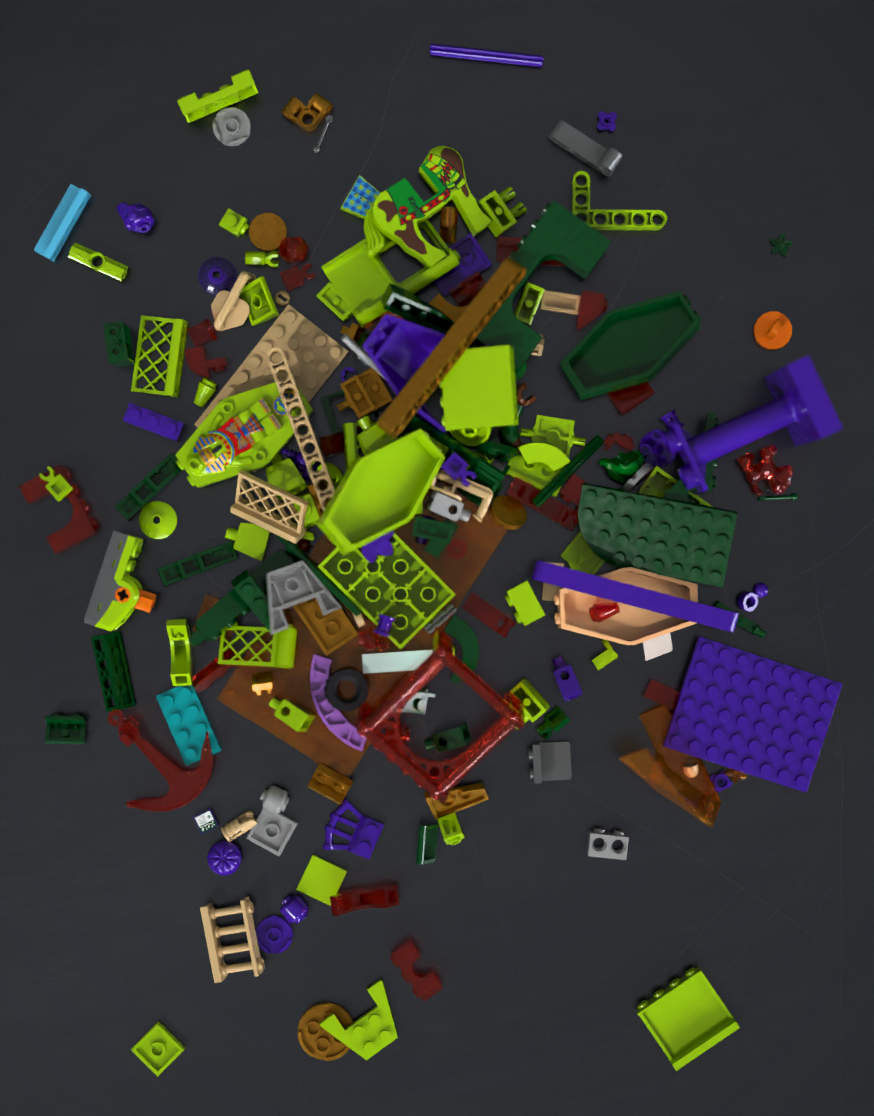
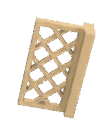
(266, 517)

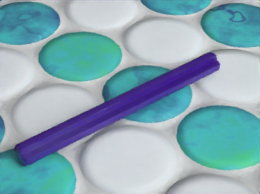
(486, 55)

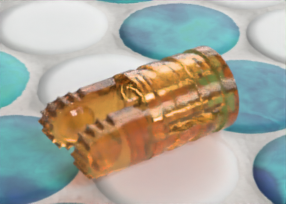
(448, 224)

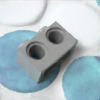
(606, 849)

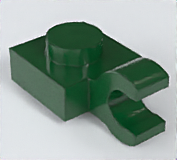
(554, 720)

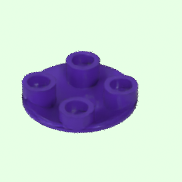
(654, 449)

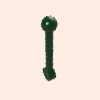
(793, 496)

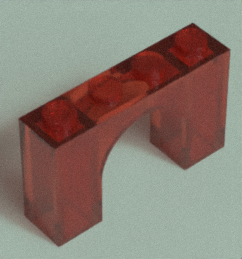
(81, 525)

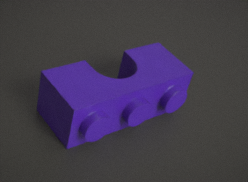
(154, 422)

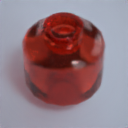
(293, 249)

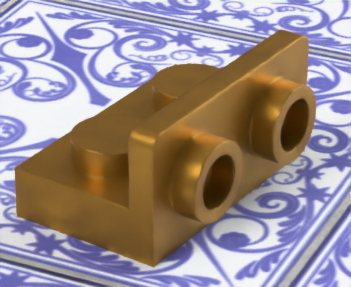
(330, 784)

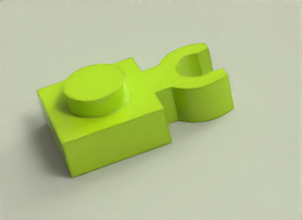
(57, 484)

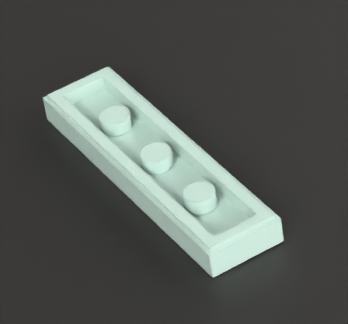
(393, 661)

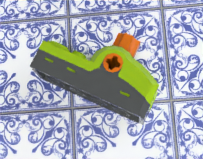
(108, 604)

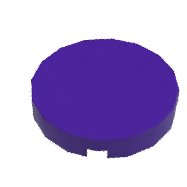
(274, 934)

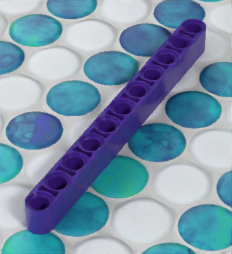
(635, 596)

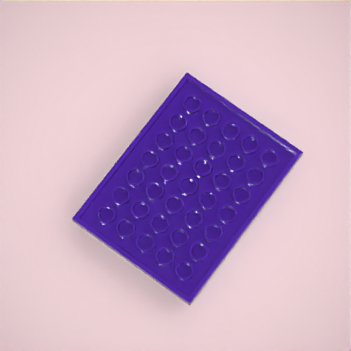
(752, 714)

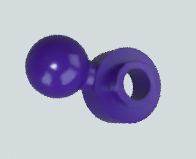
(749, 600)

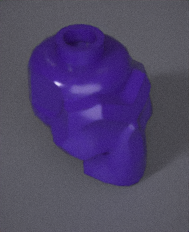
(136, 217)

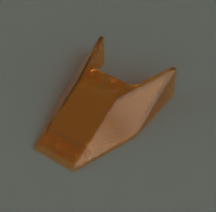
(666, 772)

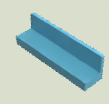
(62, 222)

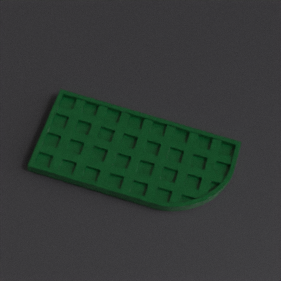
(657, 533)

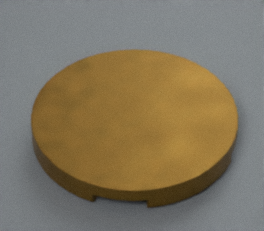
(315, 1039)

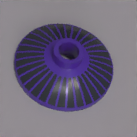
(224, 282)

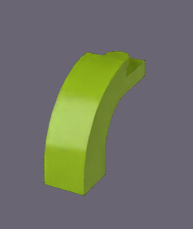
(181, 652)

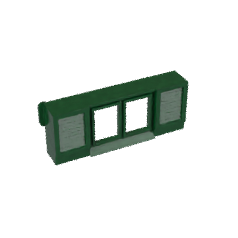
(486, 473)

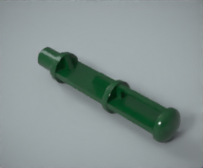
(742, 621)

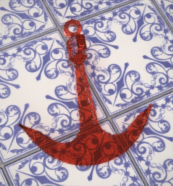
(183, 785)

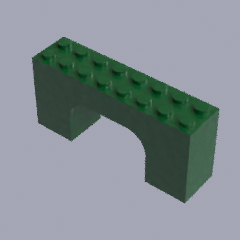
(553, 237)

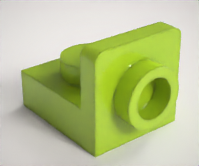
(234, 223)
(451, 829)

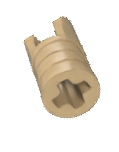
(239, 826)

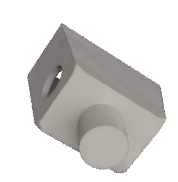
(440, 505)

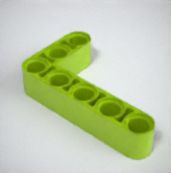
(590, 214)

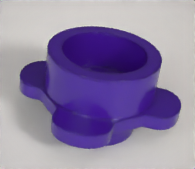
(602, 125)
(726, 783)

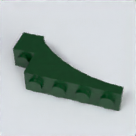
(678, 490)

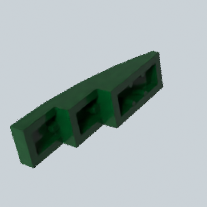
(148, 487)
(197, 563)

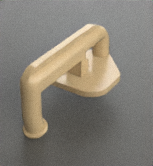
(228, 308)
(473, 488)

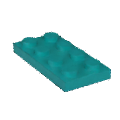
(187, 722)

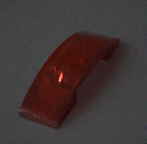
(550, 508)

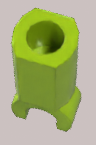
(261, 258)

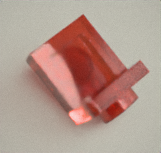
(623, 441)

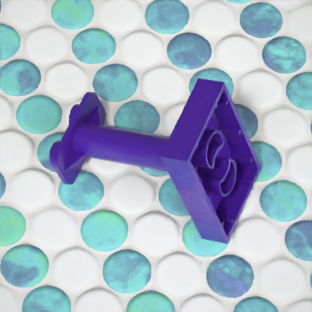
(797, 403)

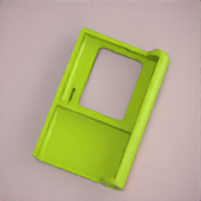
(364, 279)

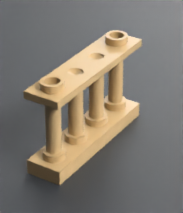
(217, 951)

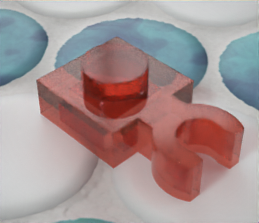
(294, 278)

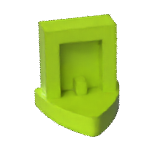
(606, 657)

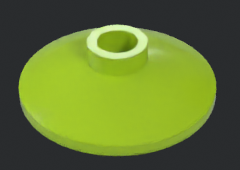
(167, 522)

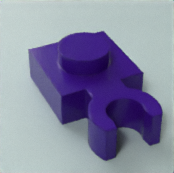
(456, 467)

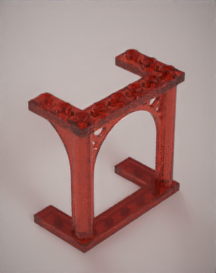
(434, 778)

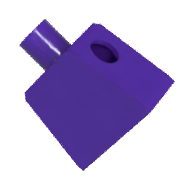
(568, 688)

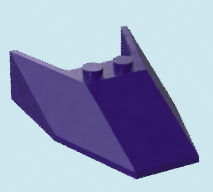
(399, 351)

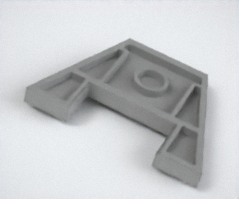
(291, 587)

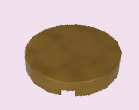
(267, 231)
(508, 512)

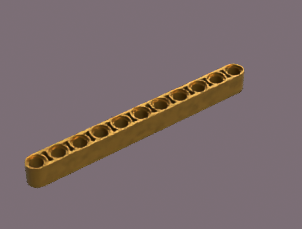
(451, 347)

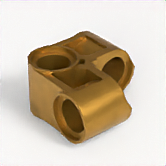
(317, 108)

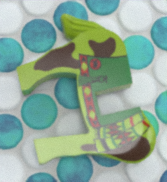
(401, 209)

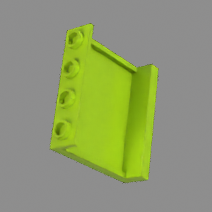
(480, 390)
(687, 1017)

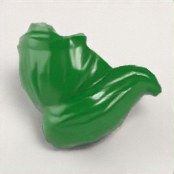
(623, 466)

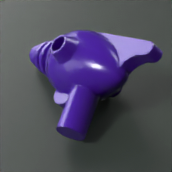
(300, 463)

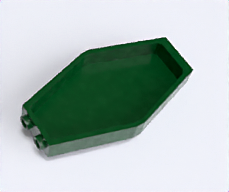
(631, 345)

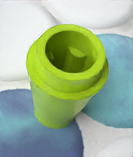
(205, 390)

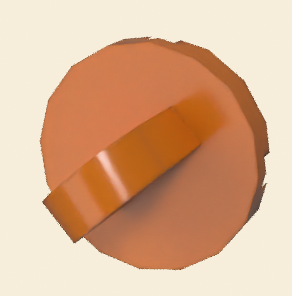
(772, 330)

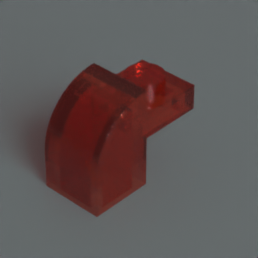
(199, 363)

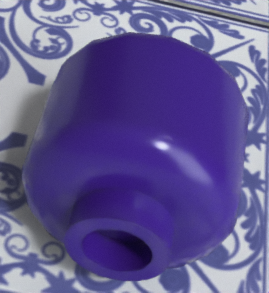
(294, 909)

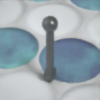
(329, 119)

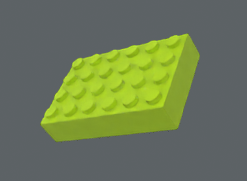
(391, 586)

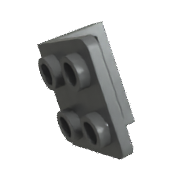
(550, 761)

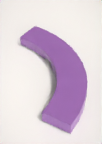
(330, 716)

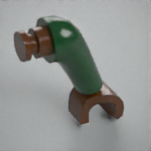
(509, 434)

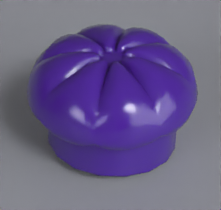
(224, 858)

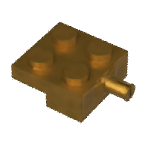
(364, 393)

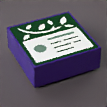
(206, 821)

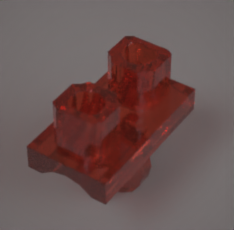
(467, 289)

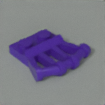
(364, 836)

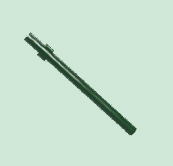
(294, 549)

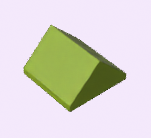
(260, 301)

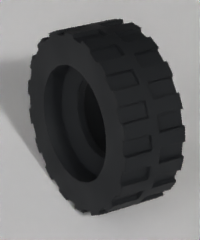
(360, 685)

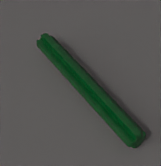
(567, 471)

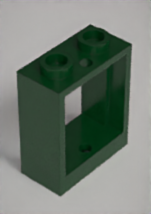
(116, 337)
(330, 414)

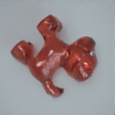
(778, 477)

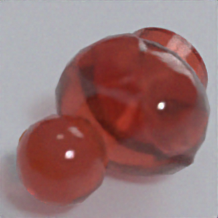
(369, 640)

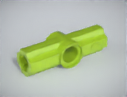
(108, 267)

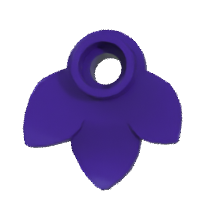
(378, 546)

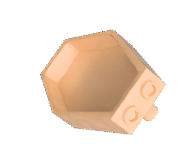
(632, 623)

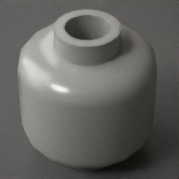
(274, 799)

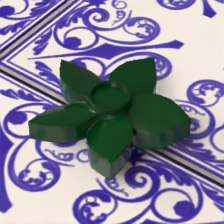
(780, 245)

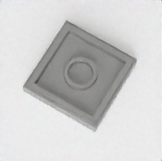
(272, 831)

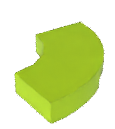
(543, 453)

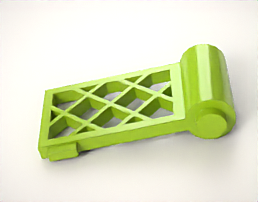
(282, 647)

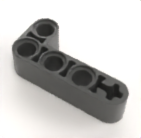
(585, 148)

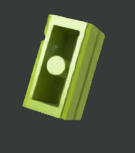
(528, 303)

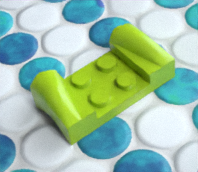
(209, 103)

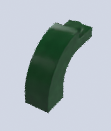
(464, 634)

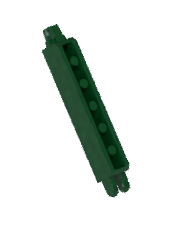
(232, 605)

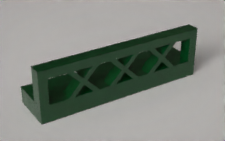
(115, 671)

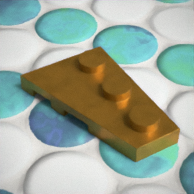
(458, 799)

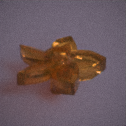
(736, 775)

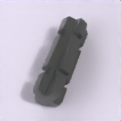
(440, 618)

